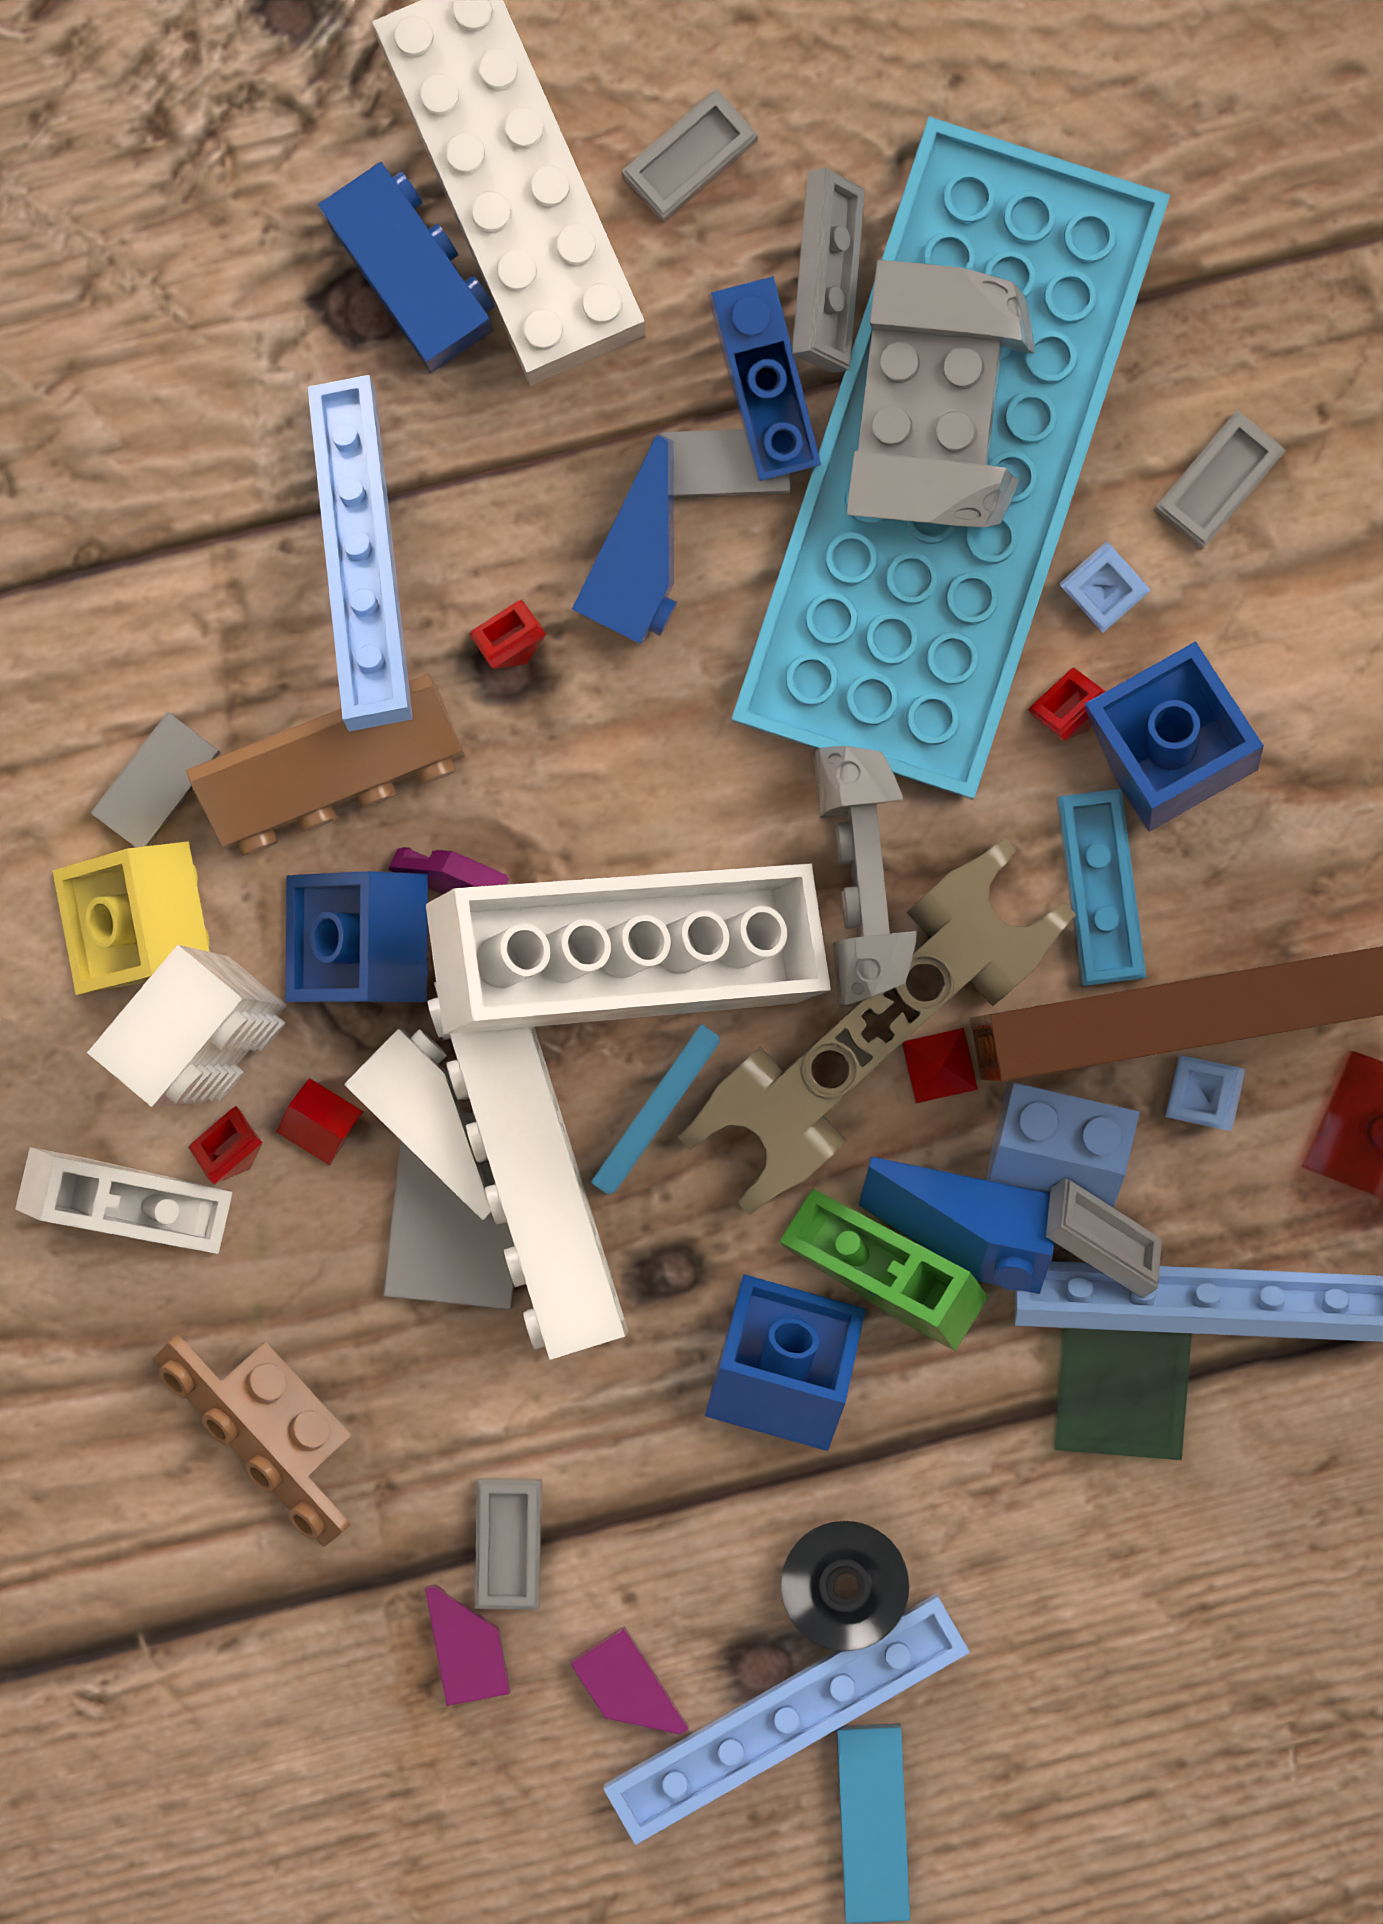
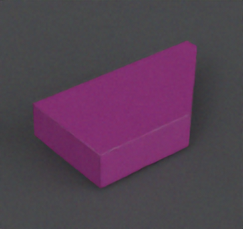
(446, 869)
(466, 1650)
(627, 1685)

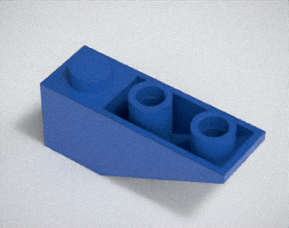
(764, 377)

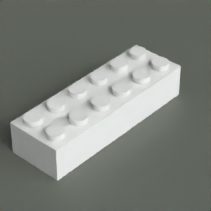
(510, 182)
(626, 947)
(189, 1029)
(535, 1188)

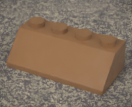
(322, 767)

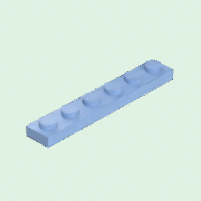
(359, 554)
(1210, 1303)
(783, 1721)

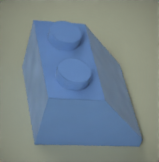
(1058, 1137)

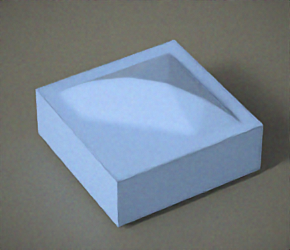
(1104, 586)
(1205, 1092)

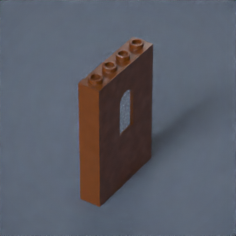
(1179, 1015)

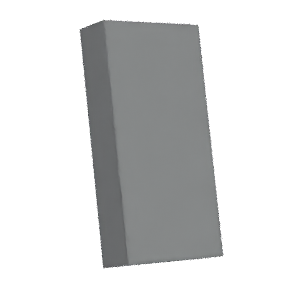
(689, 155)
(718, 466)
(1219, 480)
(154, 782)
(1104, 1237)
(508, 1543)

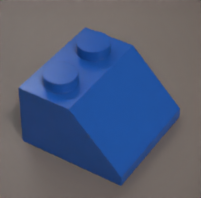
(1174, 736)
(356, 937)
(786, 1363)

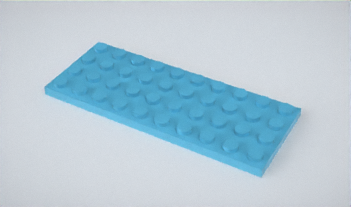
(917, 627)

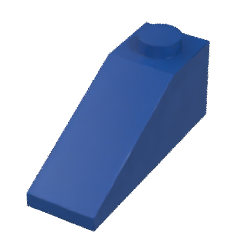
(636, 563)
(970, 1221)

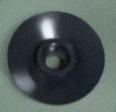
(810, 1581)

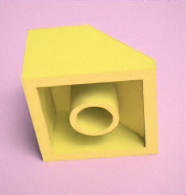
(128, 914)

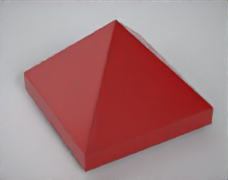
(509, 636)
(1063, 705)
(939, 1065)
(226, 1147)

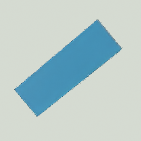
(1101, 887)
(656, 1110)
(873, 1823)

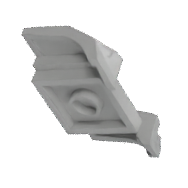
(935, 395)
(851, 786)

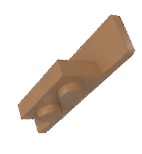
(269, 1423)

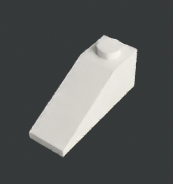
(419, 1105)
(122, 1201)

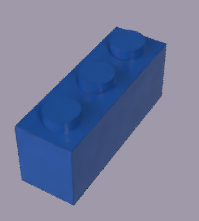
(408, 265)

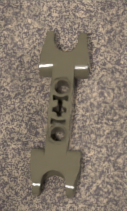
(962, 946)

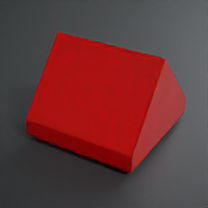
(319, 1121)

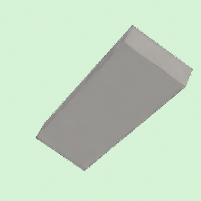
(828, 270)

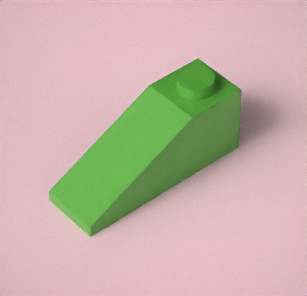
(886, 1269)

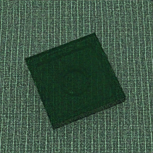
(1122, 1392)

